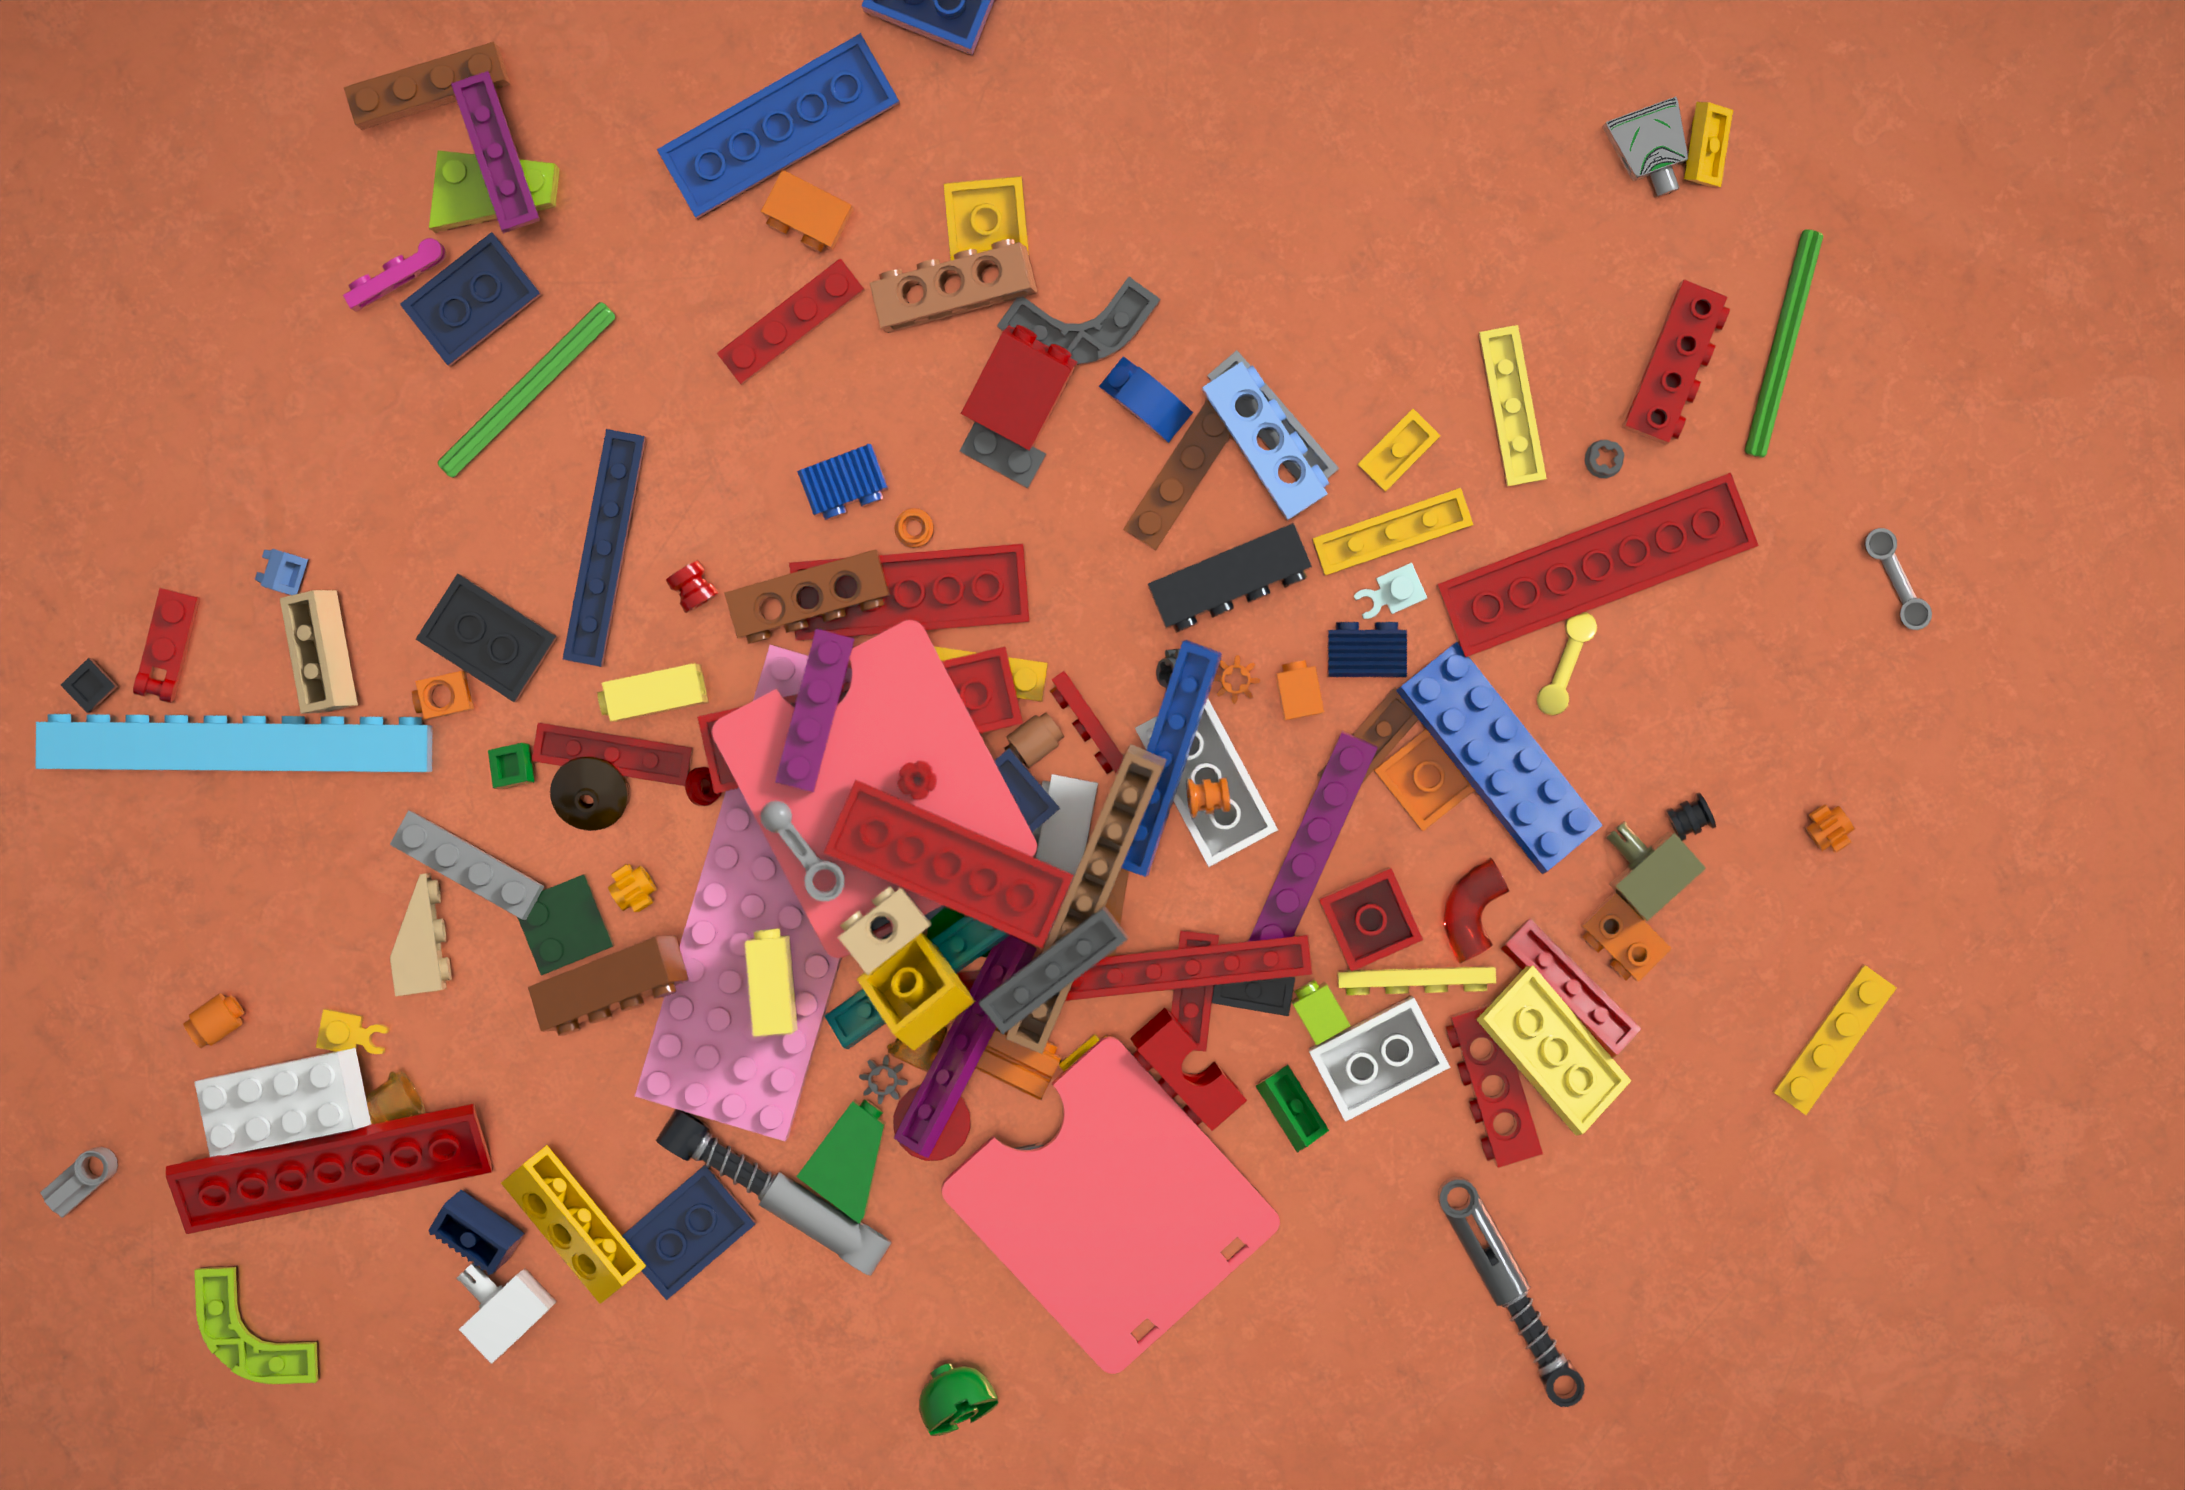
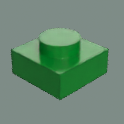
(511, 766)

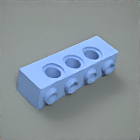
(1289, 497)

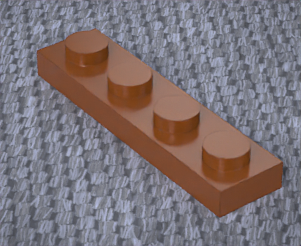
(1179, 478)

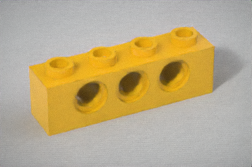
(573, 1224)

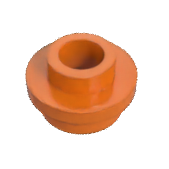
(914, 515)

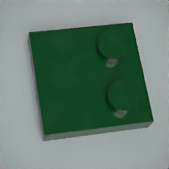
(565, 925)

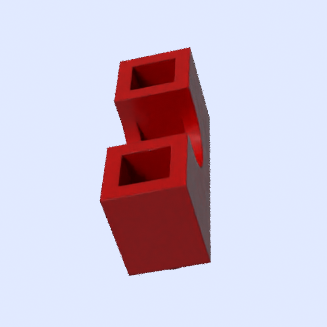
(1207, 1095)

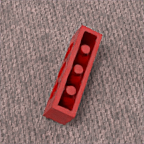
(1522, 1140)

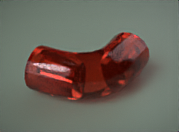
(1465, 909)

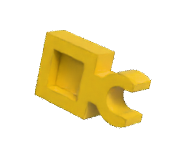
(345, 1031)

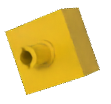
(916, 991)

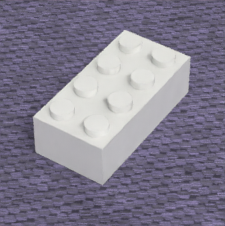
(1213, 758)
(283, 1103)

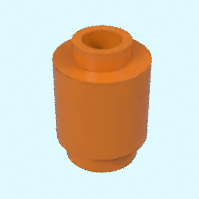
(214, 1020)

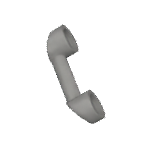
(1915, 611)

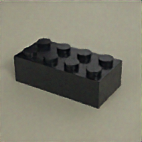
(1230, 576)

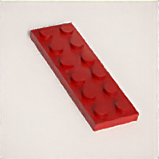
(933, 589)
(948, 863)

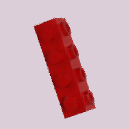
(1675, 363)

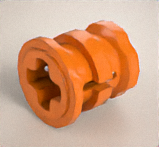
(1207, 796)

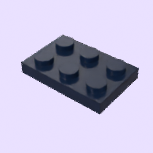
(470, 299)
(688, 1231)

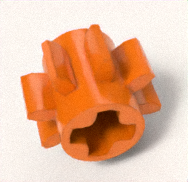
(1243, 688)
(1830, 828)

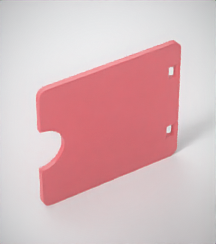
(893, 714)
(1113, 1211)

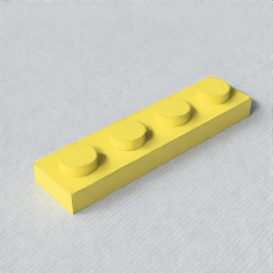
(1512, 405)
(1398, 980)

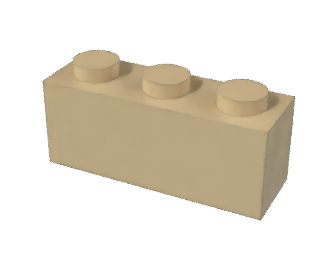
(318, 651)

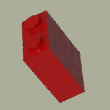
(1019, 386)

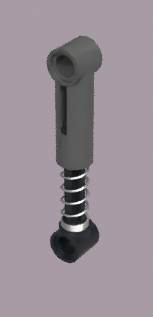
(1509, 1288)

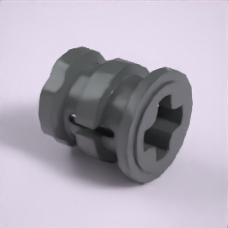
(1592, 454)

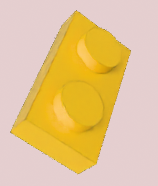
(1708, 144)
(1398, 450)

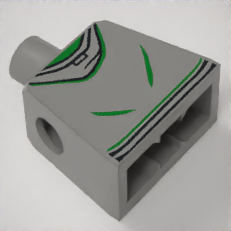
(1650, 143)

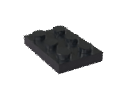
(486, 637)

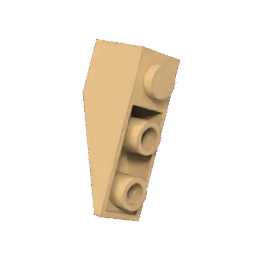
(417, 952)

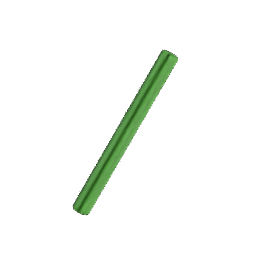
(1784, 343)
(526, 389)

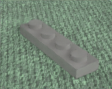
(1247, 407)
(467, 865)

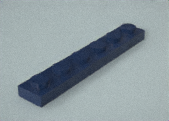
(604, 547)

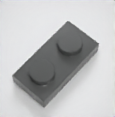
(1002, 455)

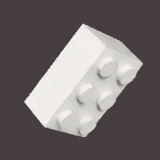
(1379, 1058)

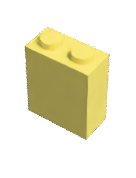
(653, 693)
(771, 983)

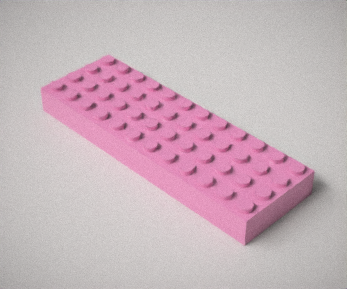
(703, 1037)

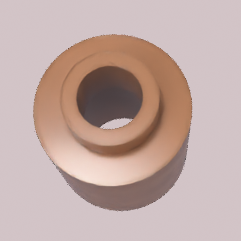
(1034, 739)

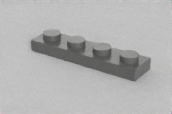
(1053, 970)

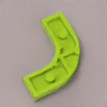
(236, 1346)

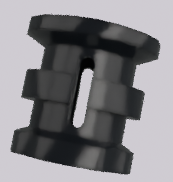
(1691, 817)

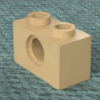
(873, 951)

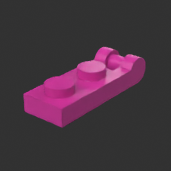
(396, 273)

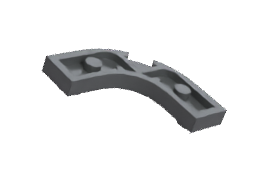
(1093, 338)

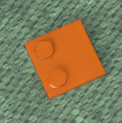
(1424, 780)

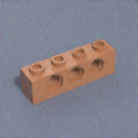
(1013, 282)

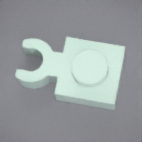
(1397, 590)

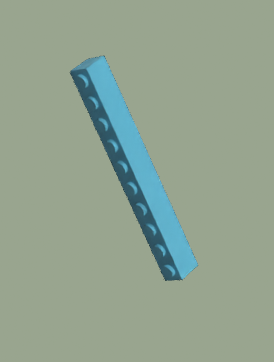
(233, 745)

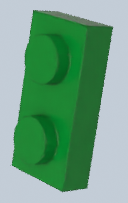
(1292, 1108)

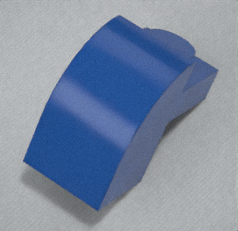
(1146, 399)

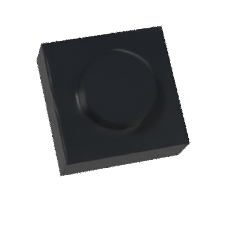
(89, 685)

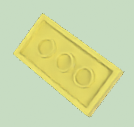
(1554, 1050)

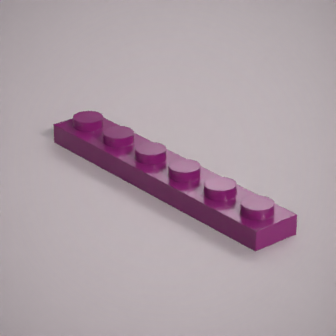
(1315, 838)
(959, 1051)

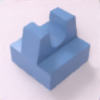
(282, 572)

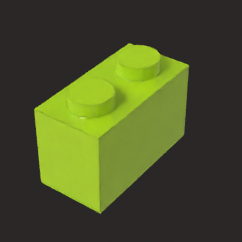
(1319, 1011)

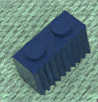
(1367, 652)
(476, 1232)

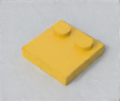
(984, 213)

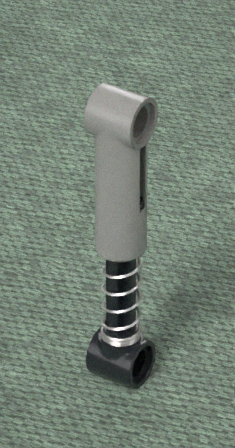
(778, 1194)

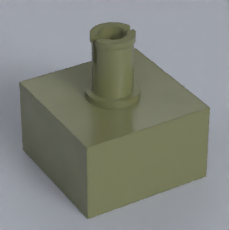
(1654, 871)

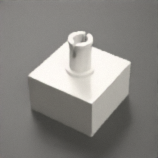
(503, 1311)

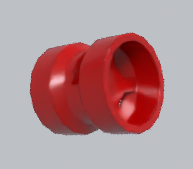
(692, 588)

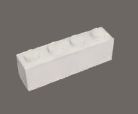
(1065, 834)

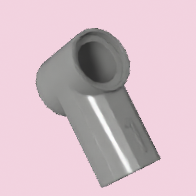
(78, 1182)

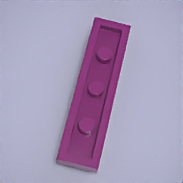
(495, 152)
(814, 710)

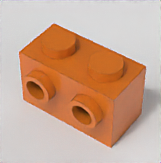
(1625, 937)

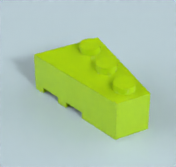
(462, 195)

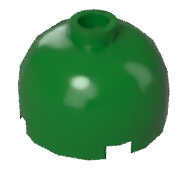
(954, 1398)

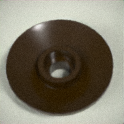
(592, 778)

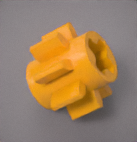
(632, 888)

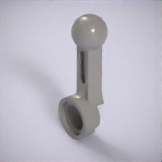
(777, 818)

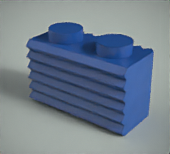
(843, 481)

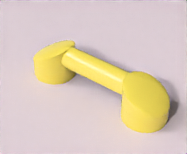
(1553, 697)

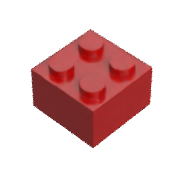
(1370, 919)

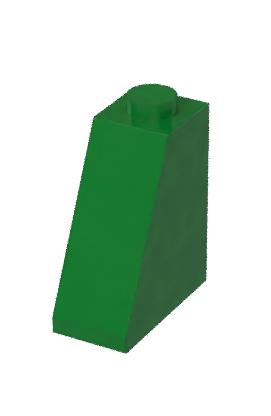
(847, 1159)

